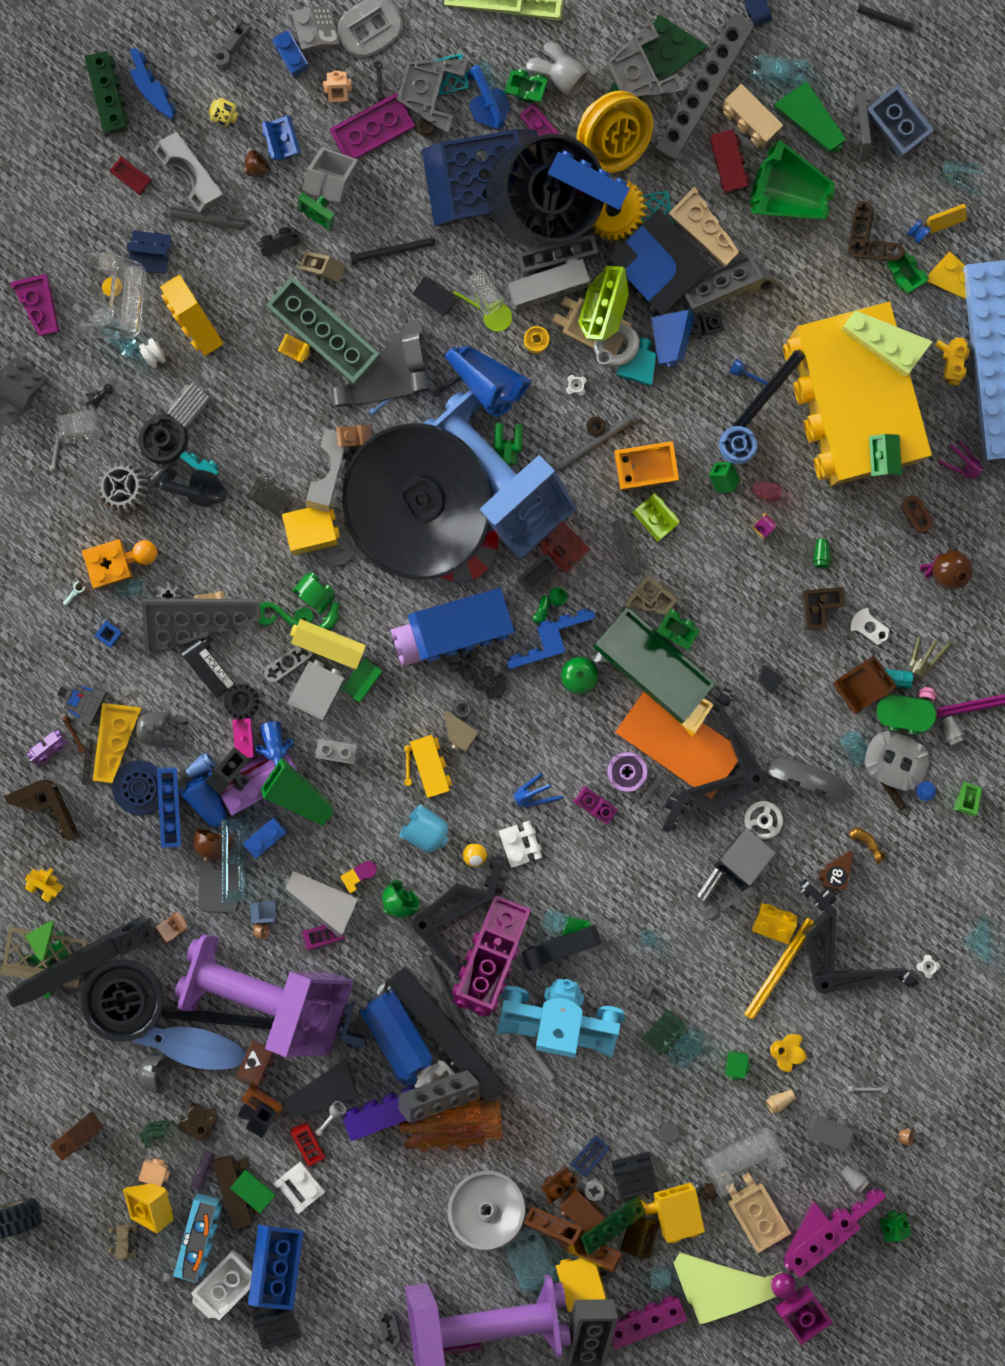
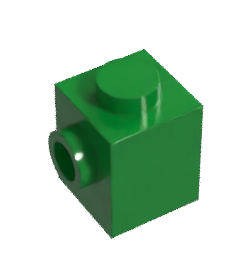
(737, 1065)

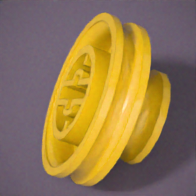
(616, 130)

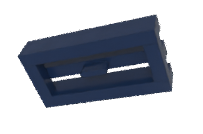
(596, 1160)

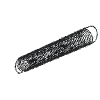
(85, 769)

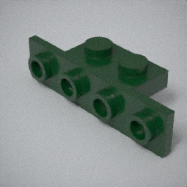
(613, 1225)

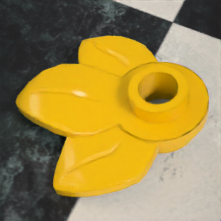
(791, 1052)

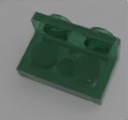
(154, 1130)

